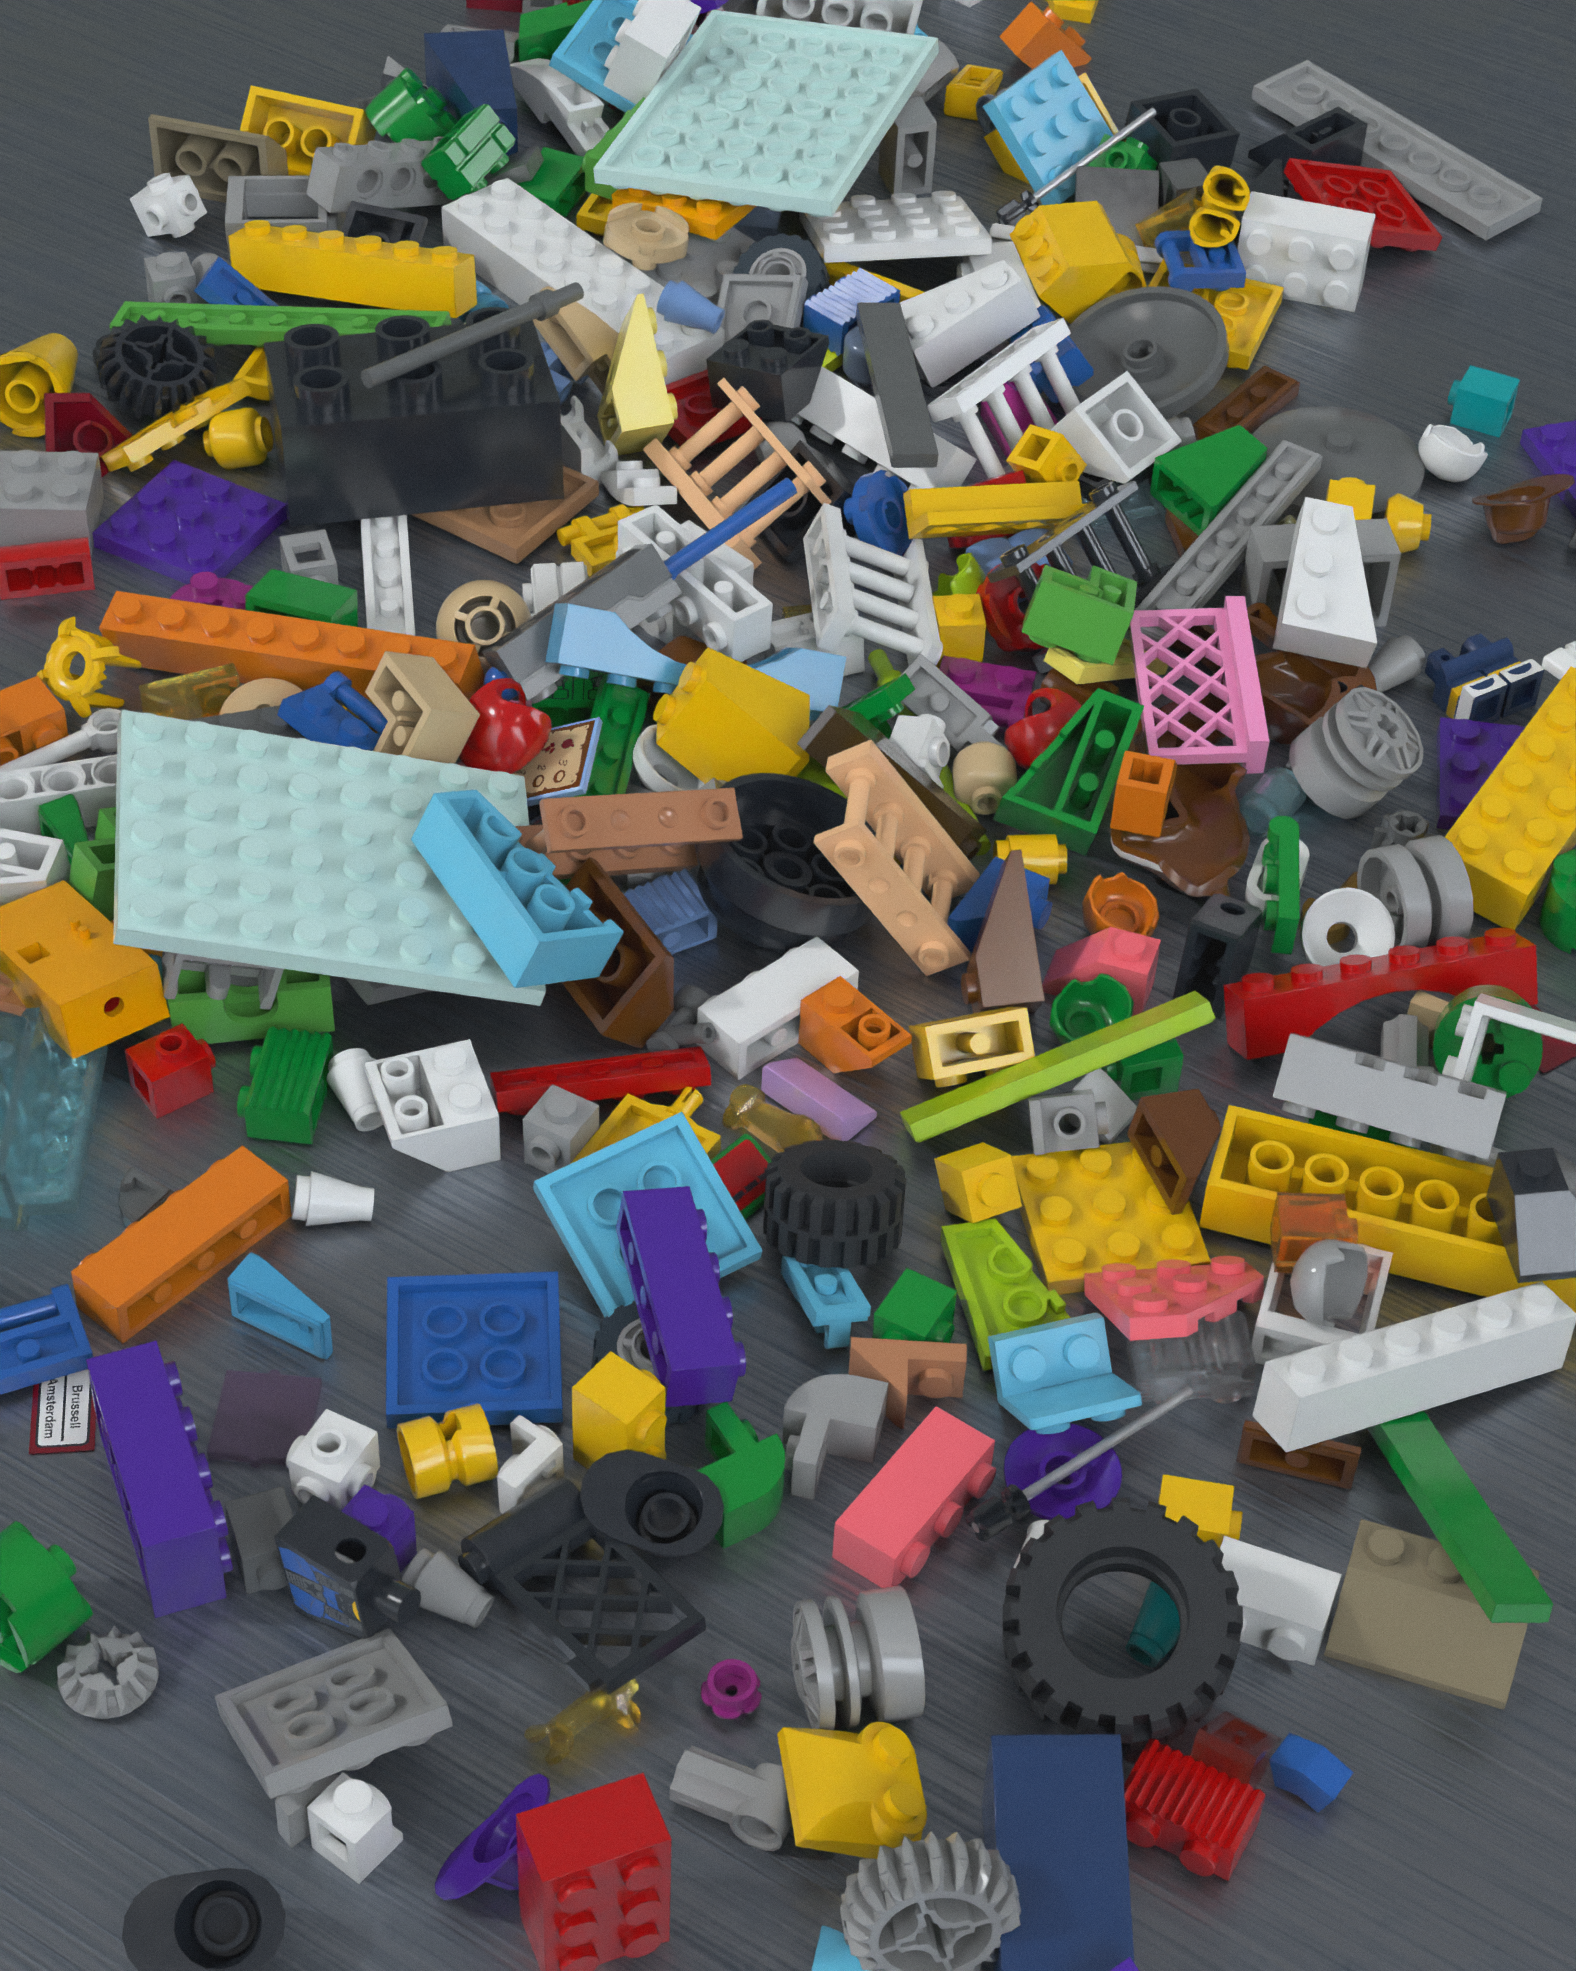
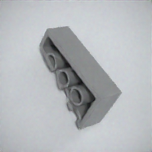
(1389, 1096)

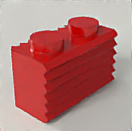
(1190, 1810)

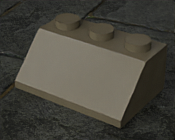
(212, 154)
(1418, 1620)

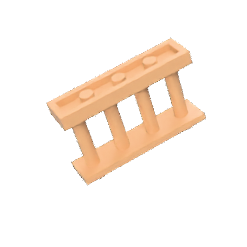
(698, 485)
(917, 840)

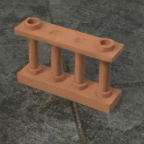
(632, 830)

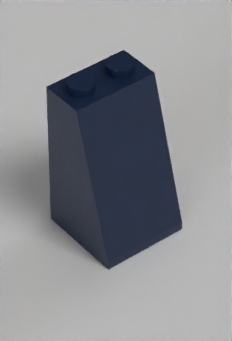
(472, 71)
(1062, 1830)

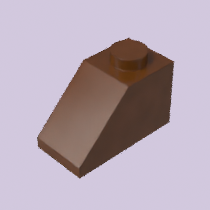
(1174, 1141)

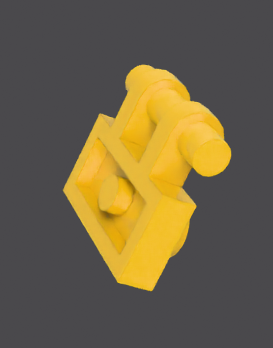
(596, 538)

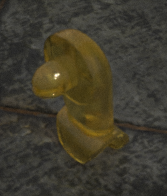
(767, 1122)
(583, 1713)

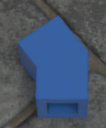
(1308, 1771)

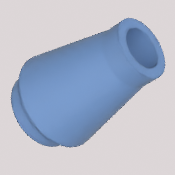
(689, 308)

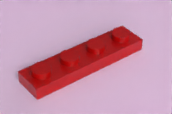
(603, 1078)

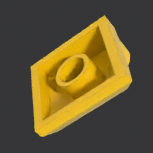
(852, 1788)

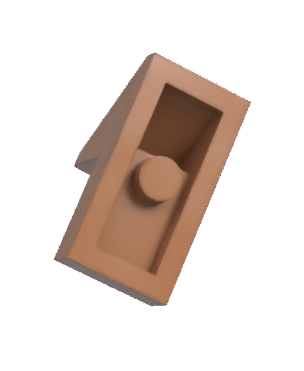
(910, 1369)

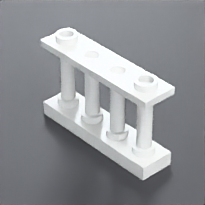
(987, 385)
(835, 598)

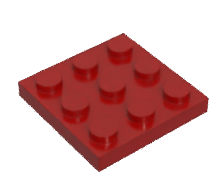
(1369, 190)

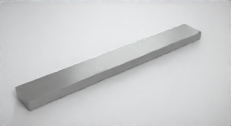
(1225, 540)

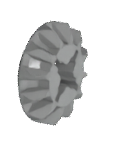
(91, 1691)

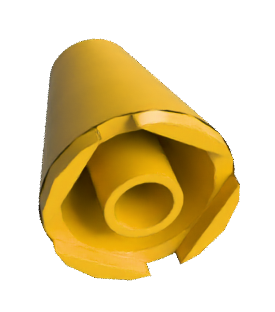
(28, 373)

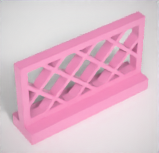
(1239, 689)

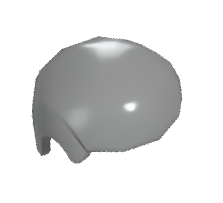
(1329, 1281)

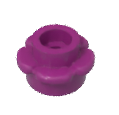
(735, 1676)

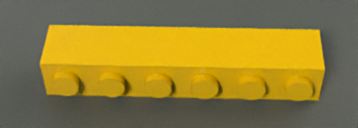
(354, 268)

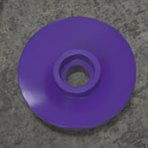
(1037, 1455)

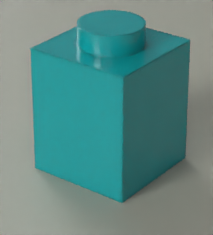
(1483, 400)

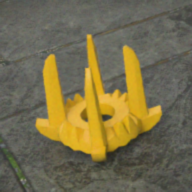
(97, 653)

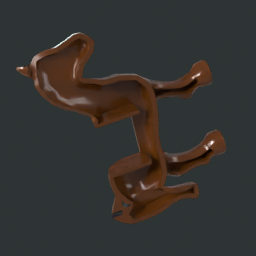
(1210, 834)

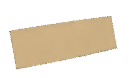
(580, 341)

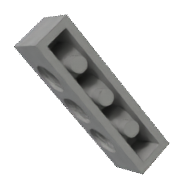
(374, 175)

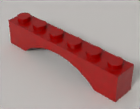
(1270, 1007)

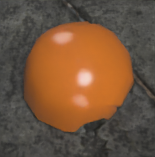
(1121, 905)

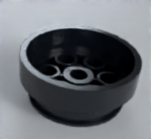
(775, 879)

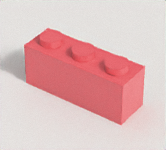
(914, 1500)

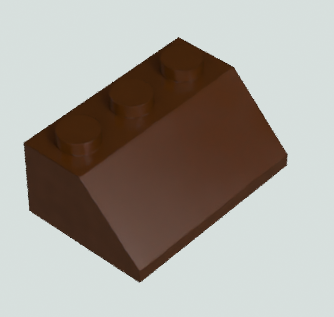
(638, 979)

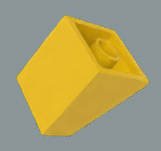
(732, 721)

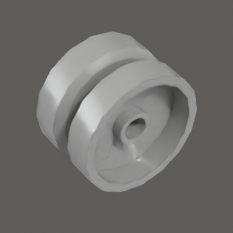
(1421, 889)

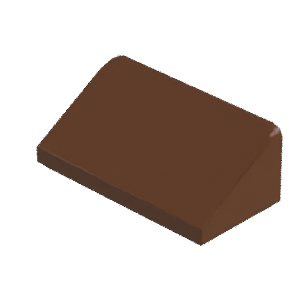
(1321, 1462)

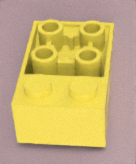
(635, 393)

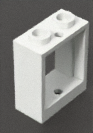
(1284, 1335)

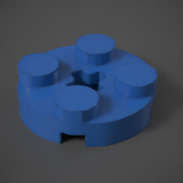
(879, 512)

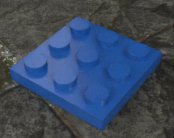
(474, 1343)

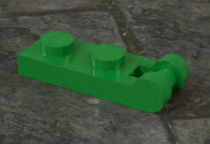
(1282, 882)

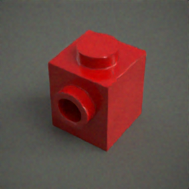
(171, 1070)

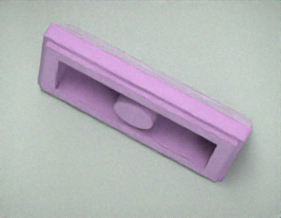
(817, 1097)

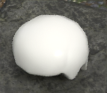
(1450, 453)

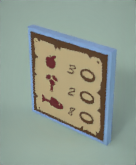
(564, 762)

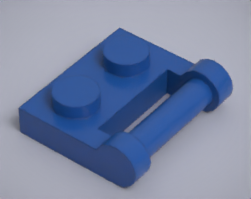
(1214, 266)
(321, 718)
(41, 1340)

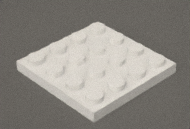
(898, 229)

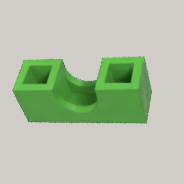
(300, 1003)

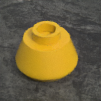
(1407, 522)

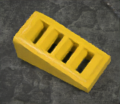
(967, 88)

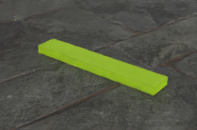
(1057, 1066)

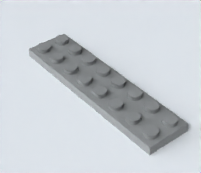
(1420, 160)

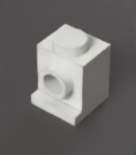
(923, 742)
(359, 1818)

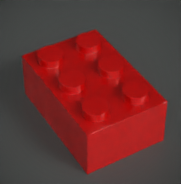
(595, 1876)

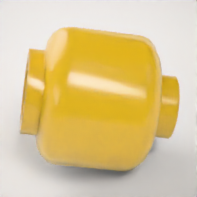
(238, 438)

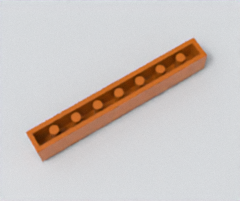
(200, 636)

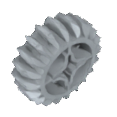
(929, 1906)

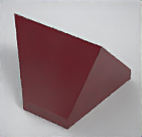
(81, 425)

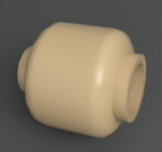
(983, 776)

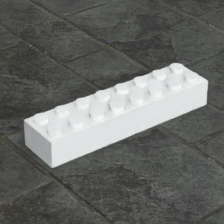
(530, 246)

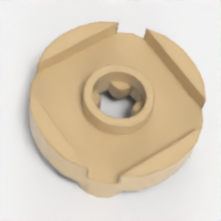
(646, 235)

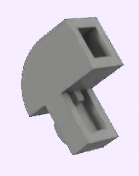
(832, 1417)

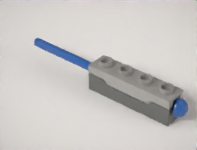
(632, 585)

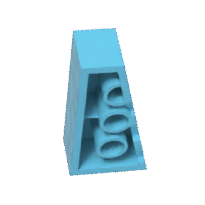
(510, 895)

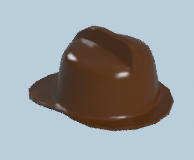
(1521, 508)

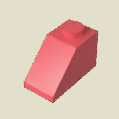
(1114, 952)

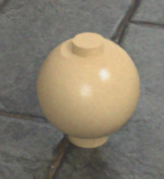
(481, 615)

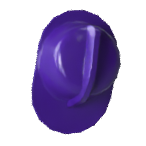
(491, 1849)

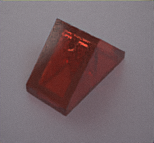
(1235, 1748)

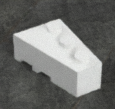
(1325, 589)

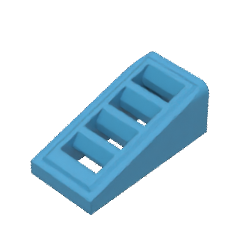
(278, 1307)

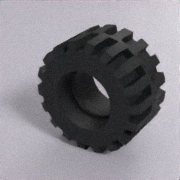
(834, 1203)

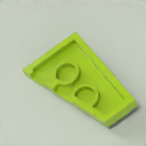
(996, 1283)

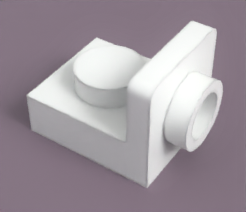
(534, 1463)

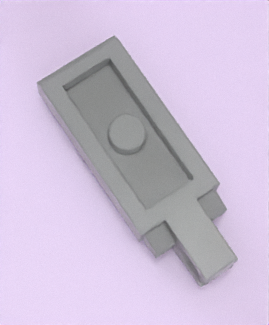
(941, 697)

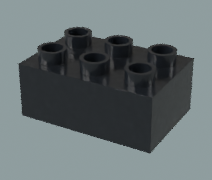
(431, 440)

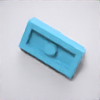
(828, 1299)

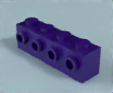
(679, 1296)

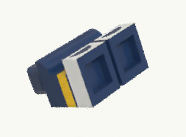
(1483, 680)

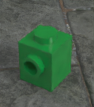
(916, 1310)

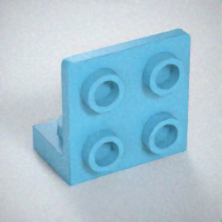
(1059, 1374)

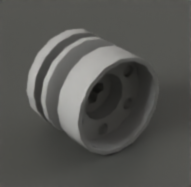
(1356, 753)
(857, 1659)

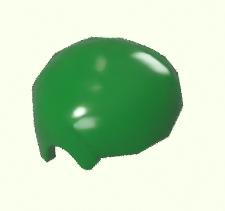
(1089, 1007)

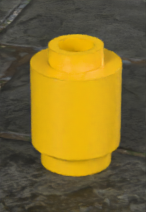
(1039, 853)

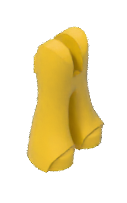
(1223, 194)

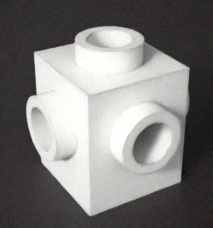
(168, 205)
(333, 1460)

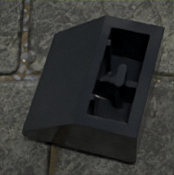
(1327, 138)
(772, 364)

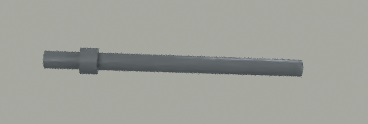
(539, 307)

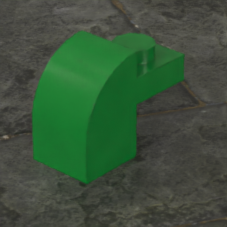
(745, 1472)

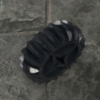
(155, 366)

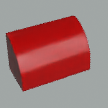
(45, 568)

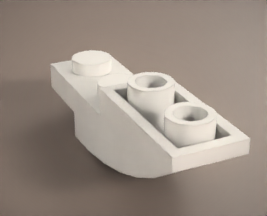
(562, 101)

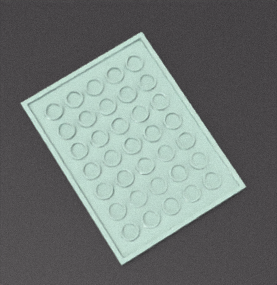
(768, 113)
(294, 856)

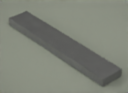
(896, 386)

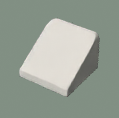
(1118, 1105)

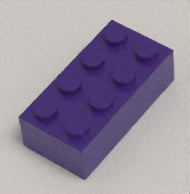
(160, 1478)

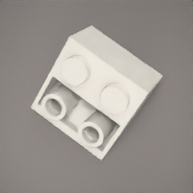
(437, 1106)

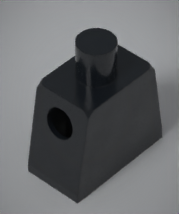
(1221, 935)

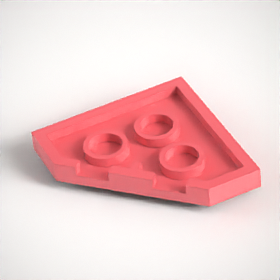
(1172, 1296)

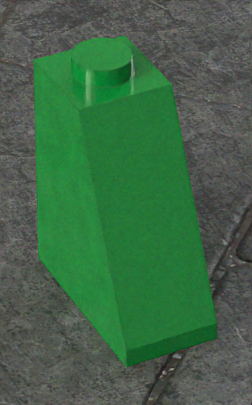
(1206, 475)

